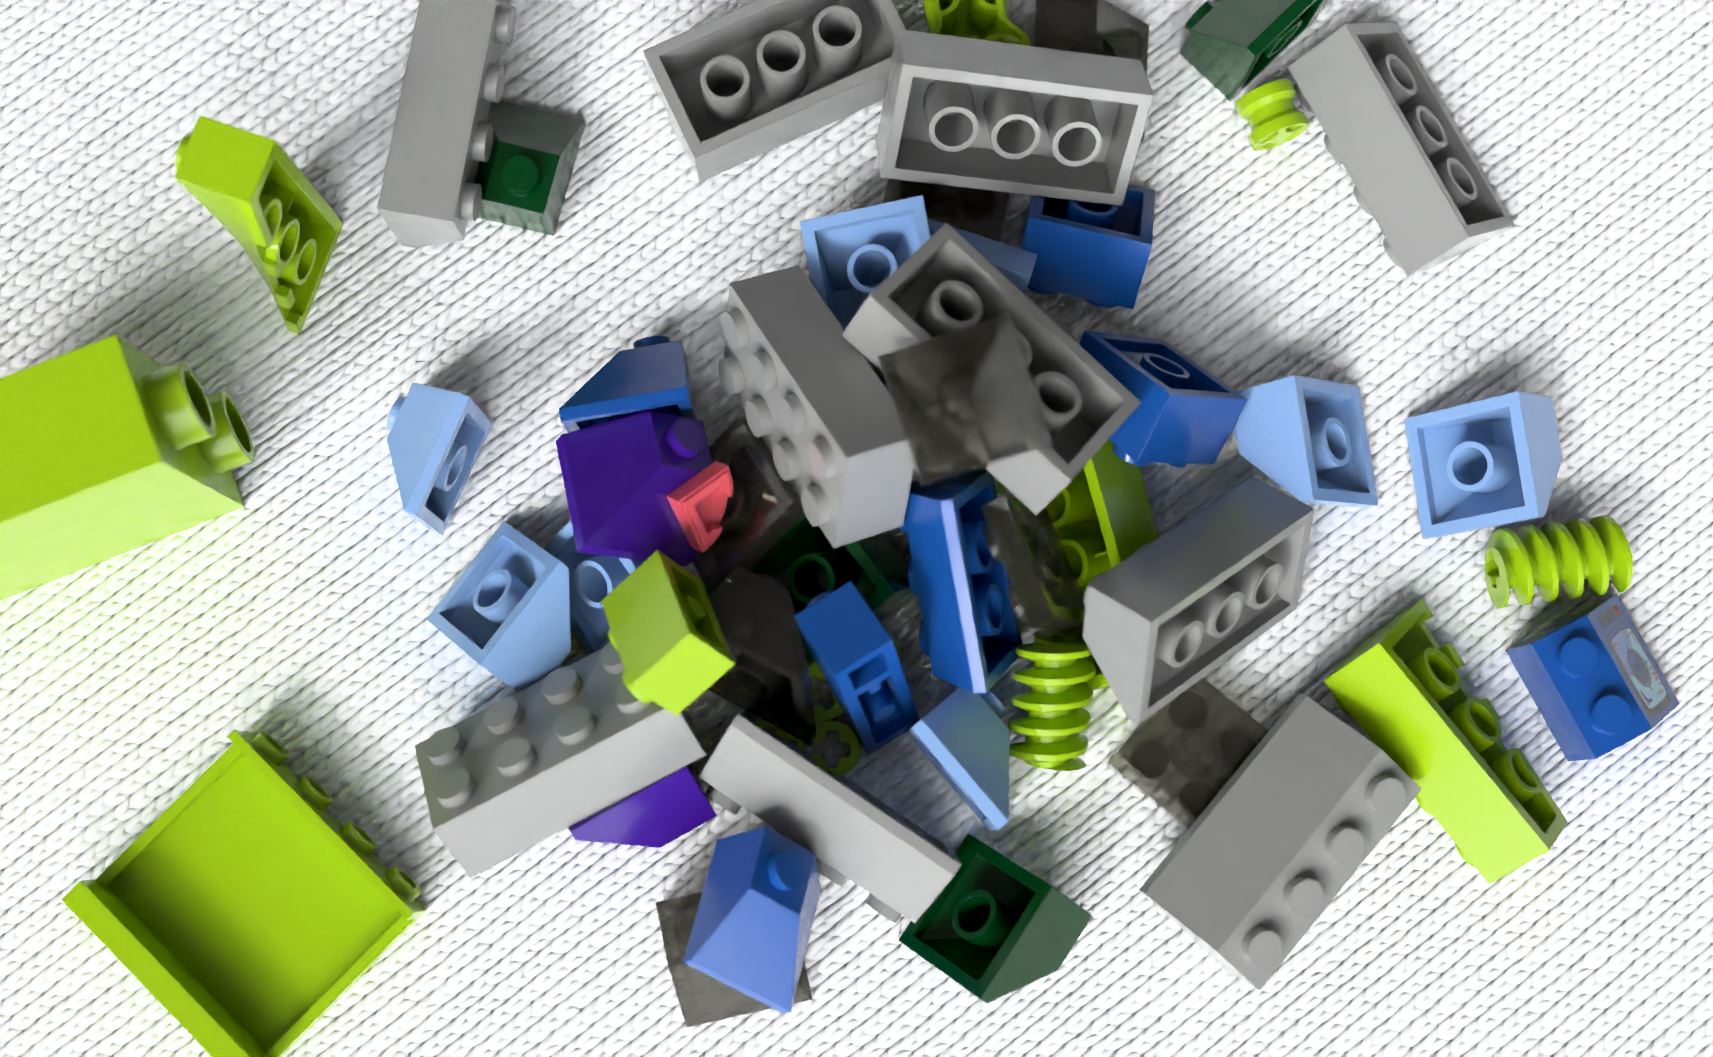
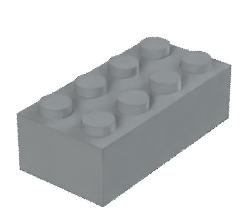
(771, 75)
(1012, 118)
(955, 287)
(815, 406)
(547, 760)

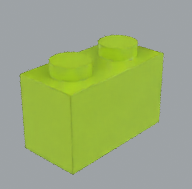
(666, 634)

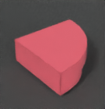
(702, 503)

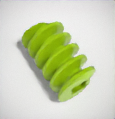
(1557, 556)
(1053, 701)

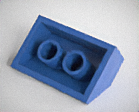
(959, 583)

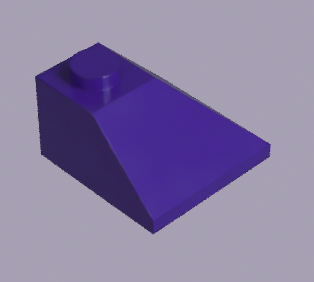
(620, 482)
(651, 814)

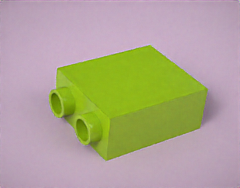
(107, 459)

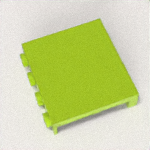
(248, 904)

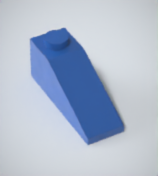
(859, 666)

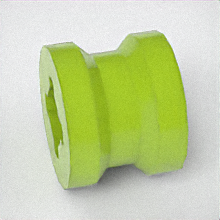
(1272, 114)

